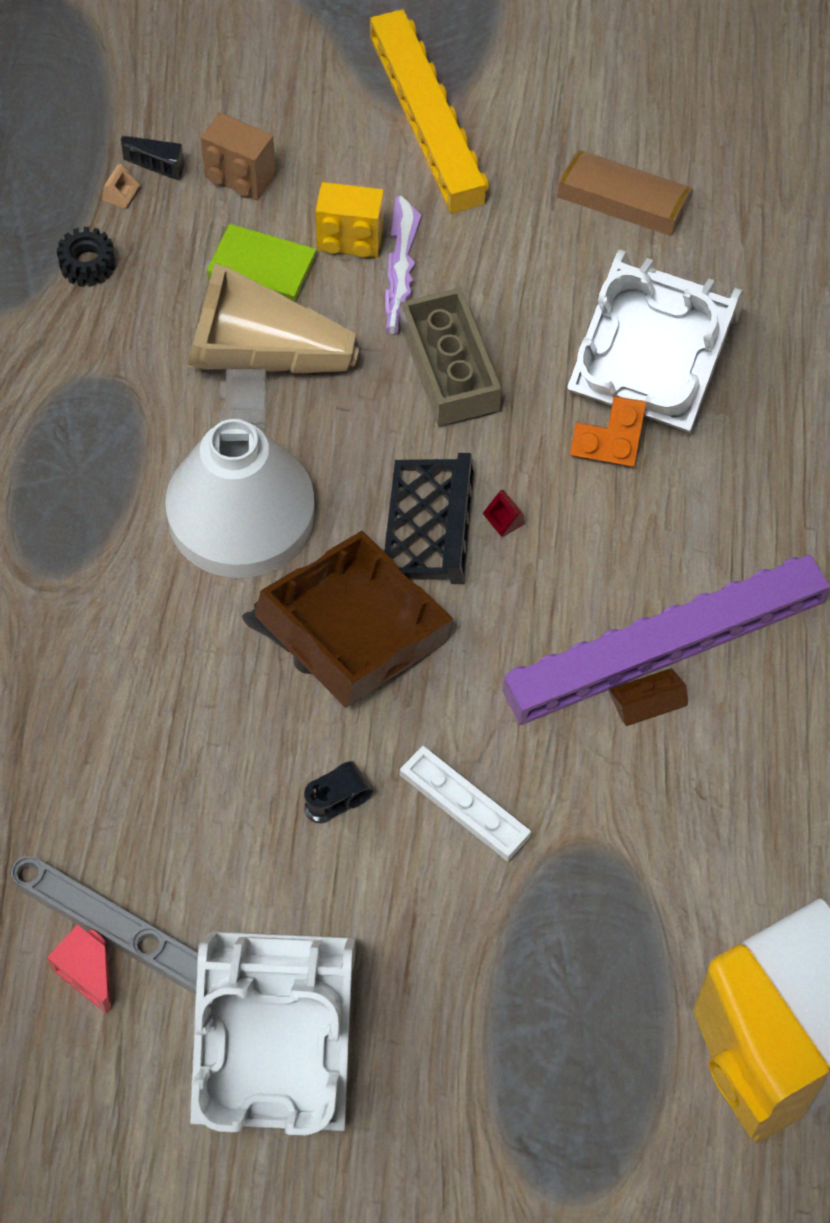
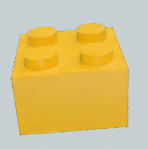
(349, 219)

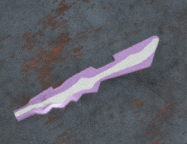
(404, 227)

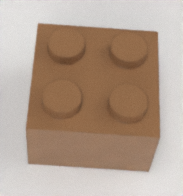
(238, 156)

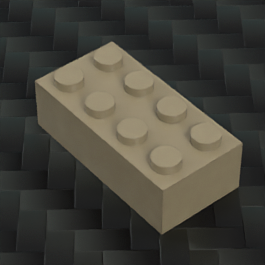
(450, 356)

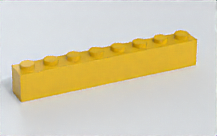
(428, 111)

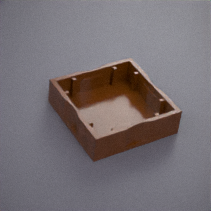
(353, 618)

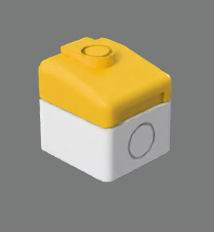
(770, 1021)

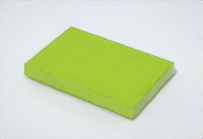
(265, 259)

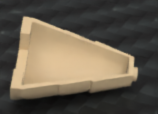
(261, 329)

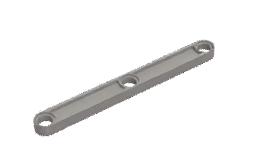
(109, 921)

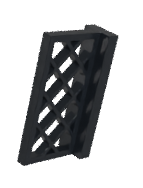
(457, 513)

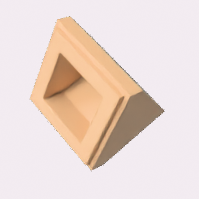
(120, 187)

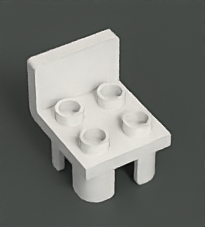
(654, 341)
(272, 1032)

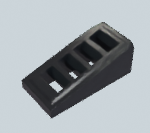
(154, 155)

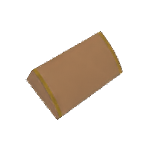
(623, 192)

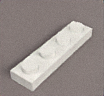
(465, 803)

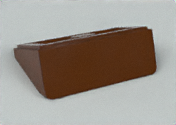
(649, 696)

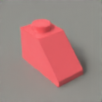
(84, 965)

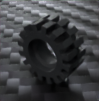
(90, 270)

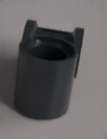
(336, 793)

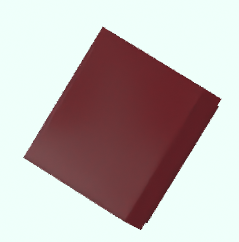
(504, 514)

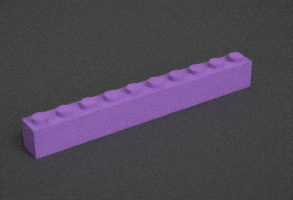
(664, 639)

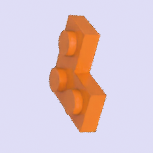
(616, 442)

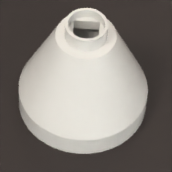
(240, 503)

